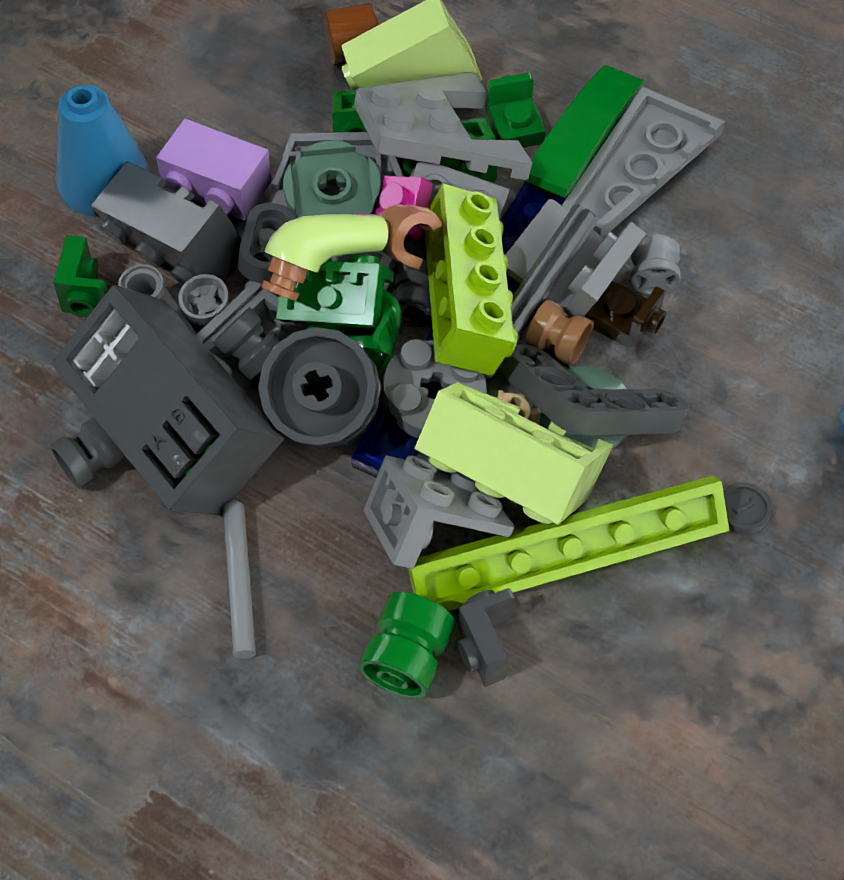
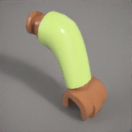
(312, 240)

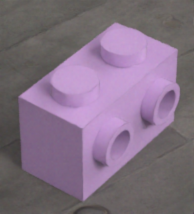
(215, 168)

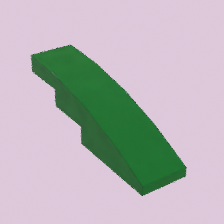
(583, 130)

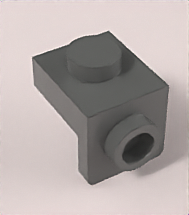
(480, 644)

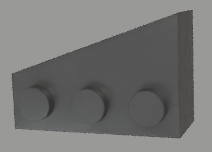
(168, 225)

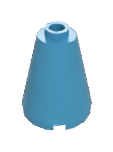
(90, 147)

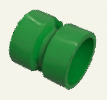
(404, 652)

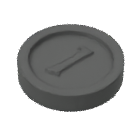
(747, 508)

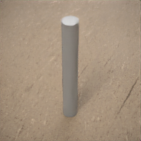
(239, 580)

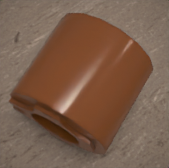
(344, 25)

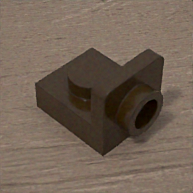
(627, 315)

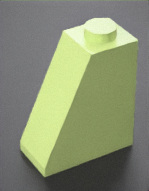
(409, 48)

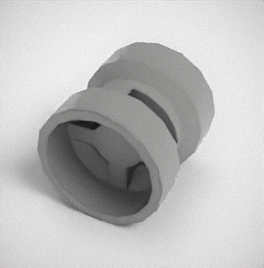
(203, 299)

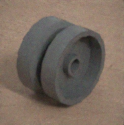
(290, 384)

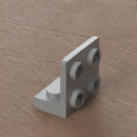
(590, 268)
(414, 495)

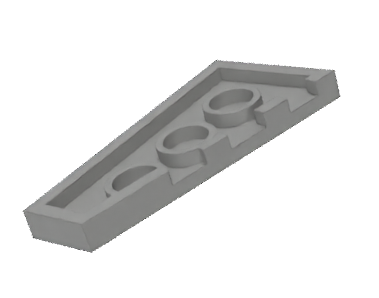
(642, 155)

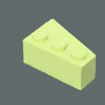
(510, 453)

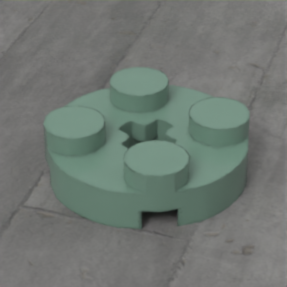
(329, 162)

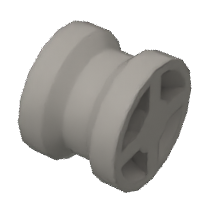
(656, 264)

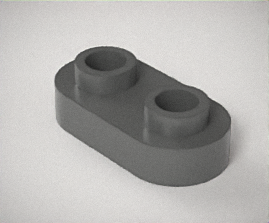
(260, 225)

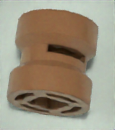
(555, 331)

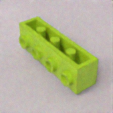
(469, 282)

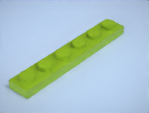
(575, 545)

